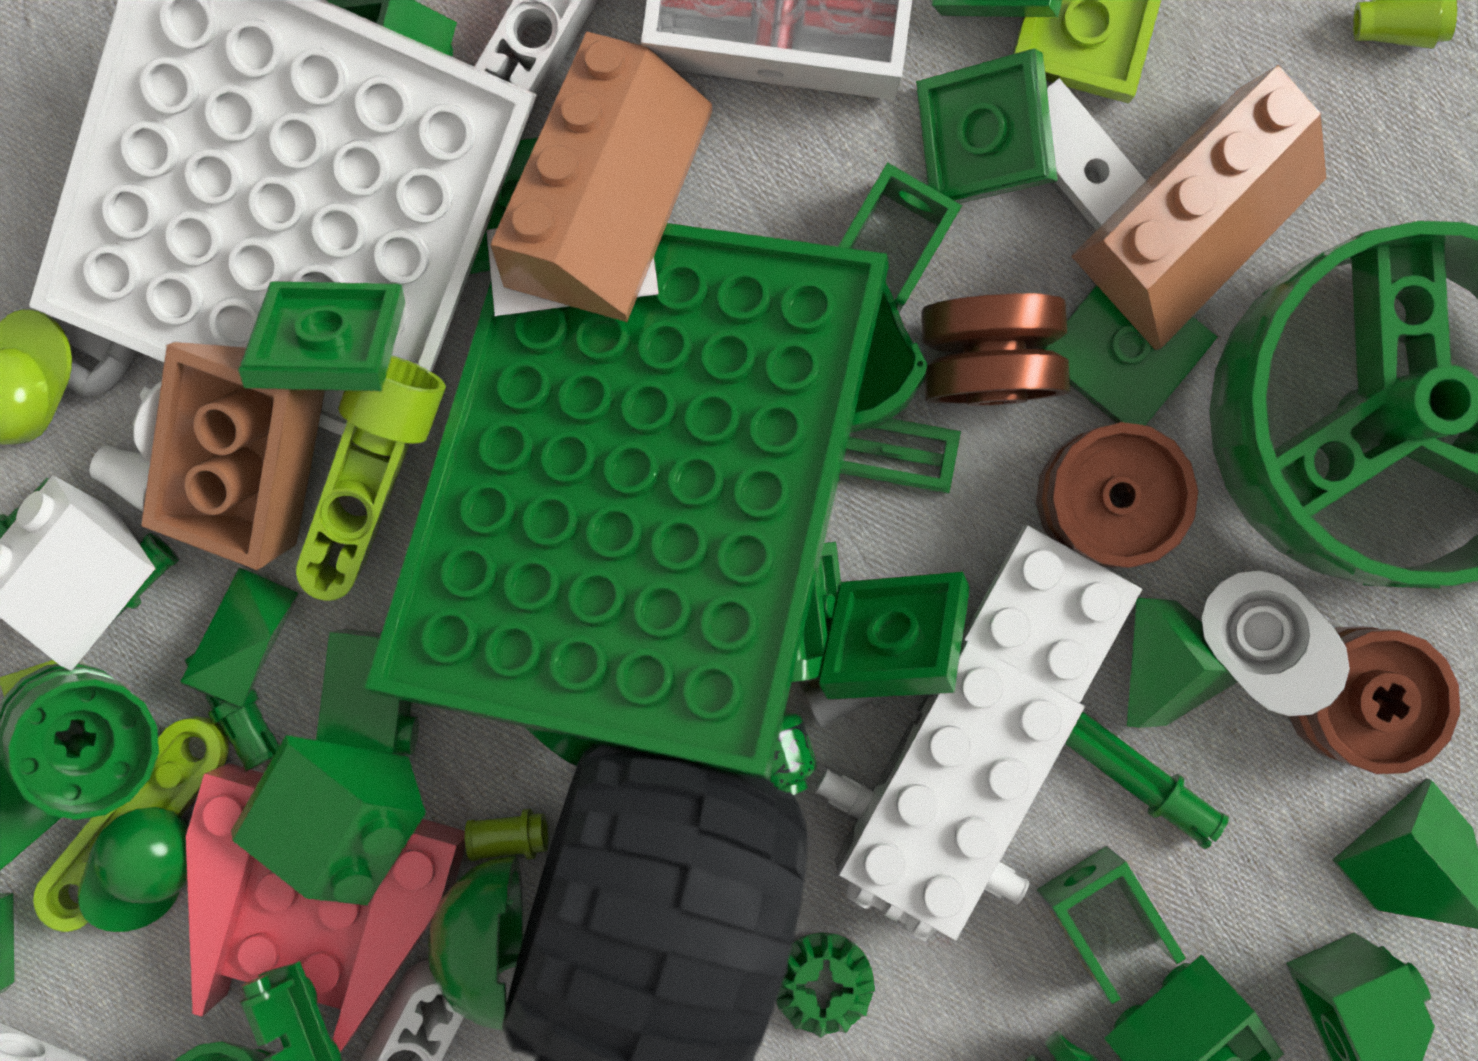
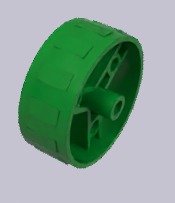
(1385, 414)

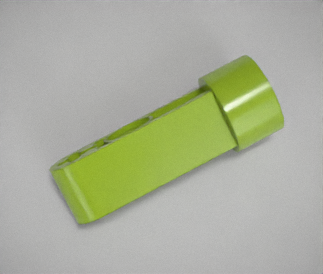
(380, 424)

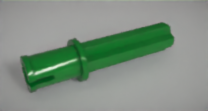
(1147, 782)

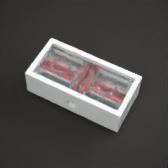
(794, 43)

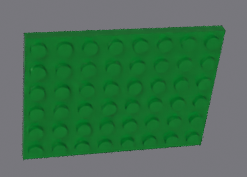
(640, 504)

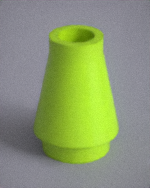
(1405, 21)

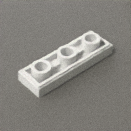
(1083, 145)

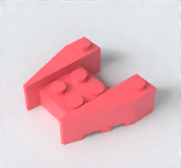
(255, 922)

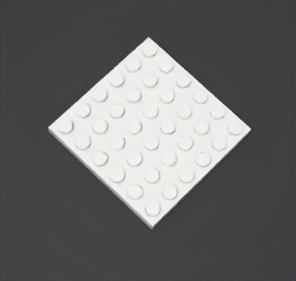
(269, 151)

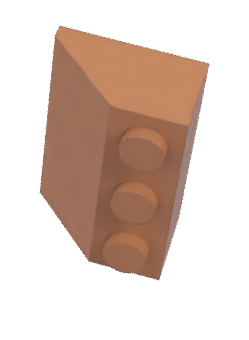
(228, 457)

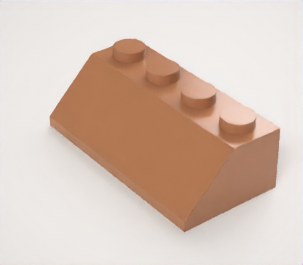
(601, 179)
(1208, 206)

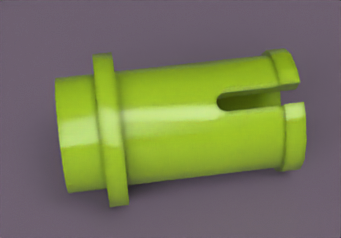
(507, 836)

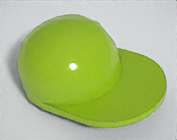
(32, 374)

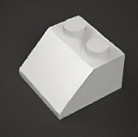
(67, 570)

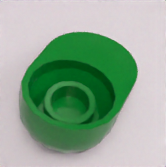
(134, 870)

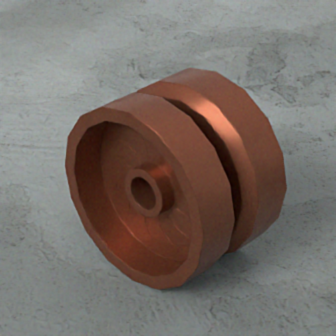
(994, 350)
(1147, 474)
(1394, 704)

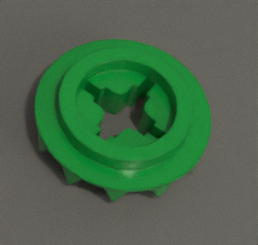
(847, 966)

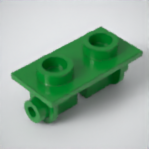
(285, 1006)

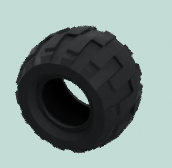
(659, 915)

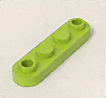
(171, 787)

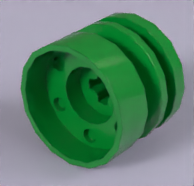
(97, 767)

